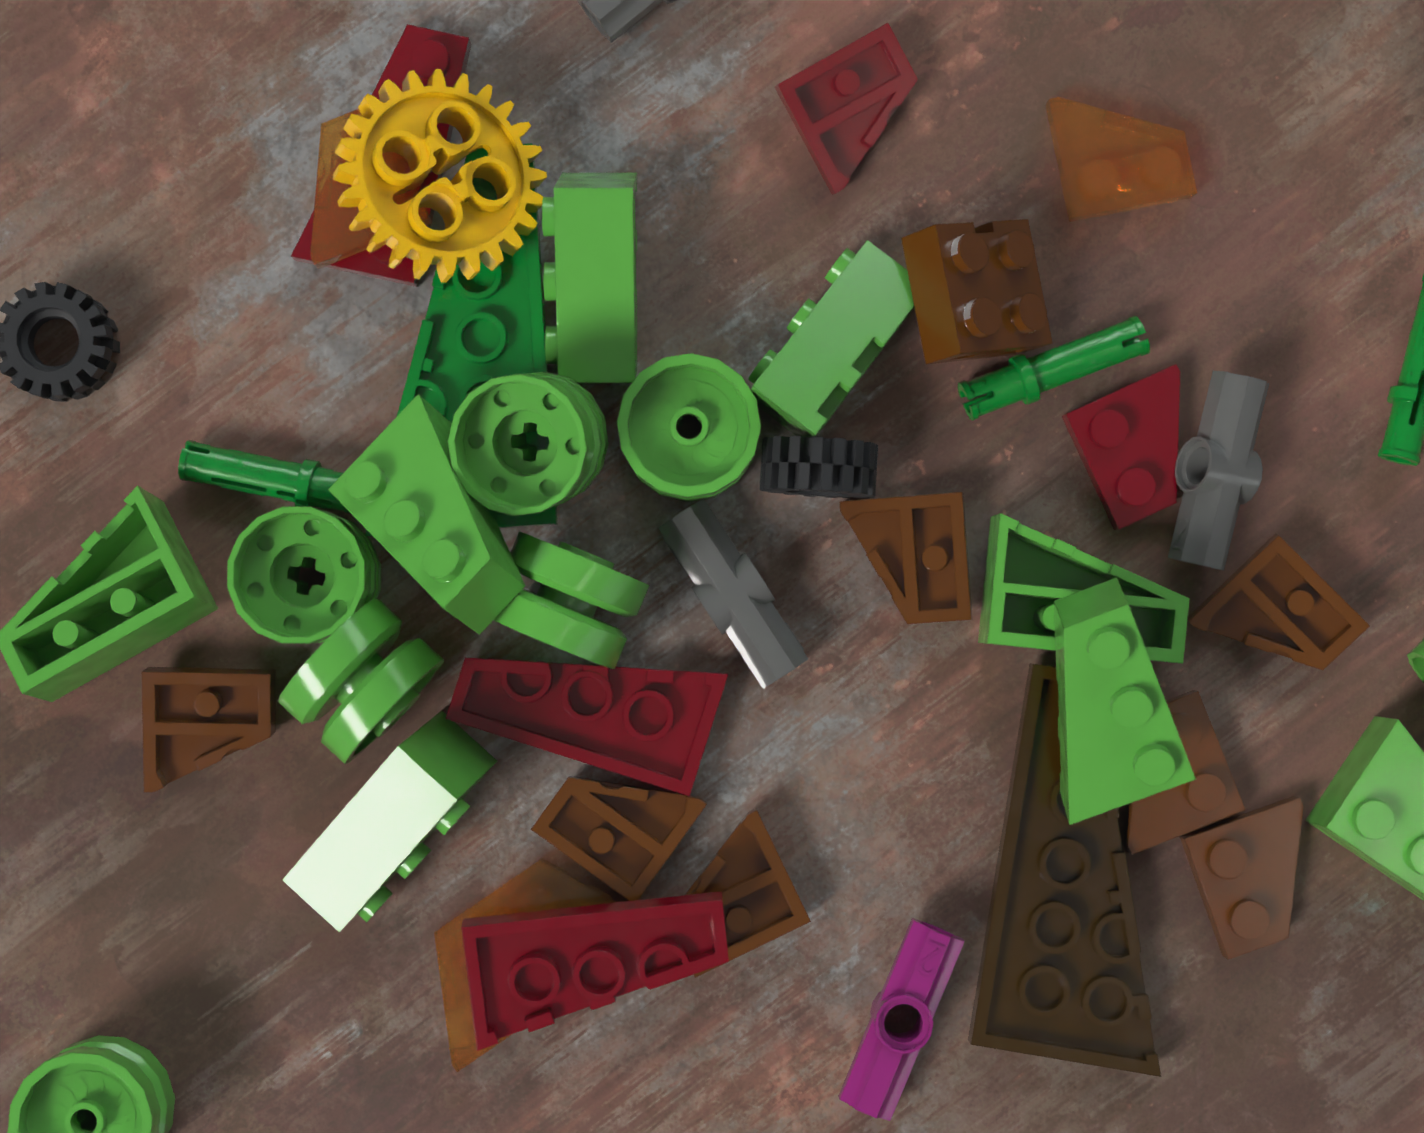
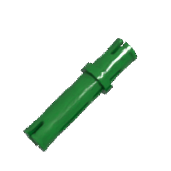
(1030, 376)
(1406, 420)
(260, 475)

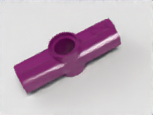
(886, 1056)

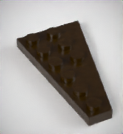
(1061, 921)

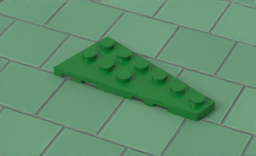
(483, 333)

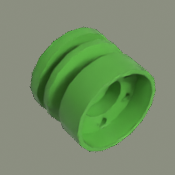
(492, 449)
(267, 568)

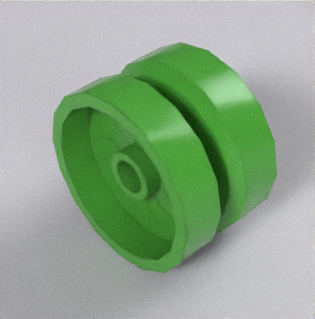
(657, 405)
(568, 598)
(353, 673)
(95, 1088)

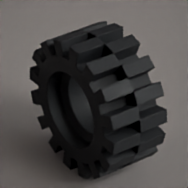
(93, 351)
(818, 467)

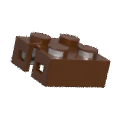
(976, 290)

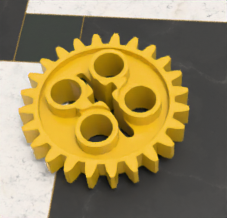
(407, 126)

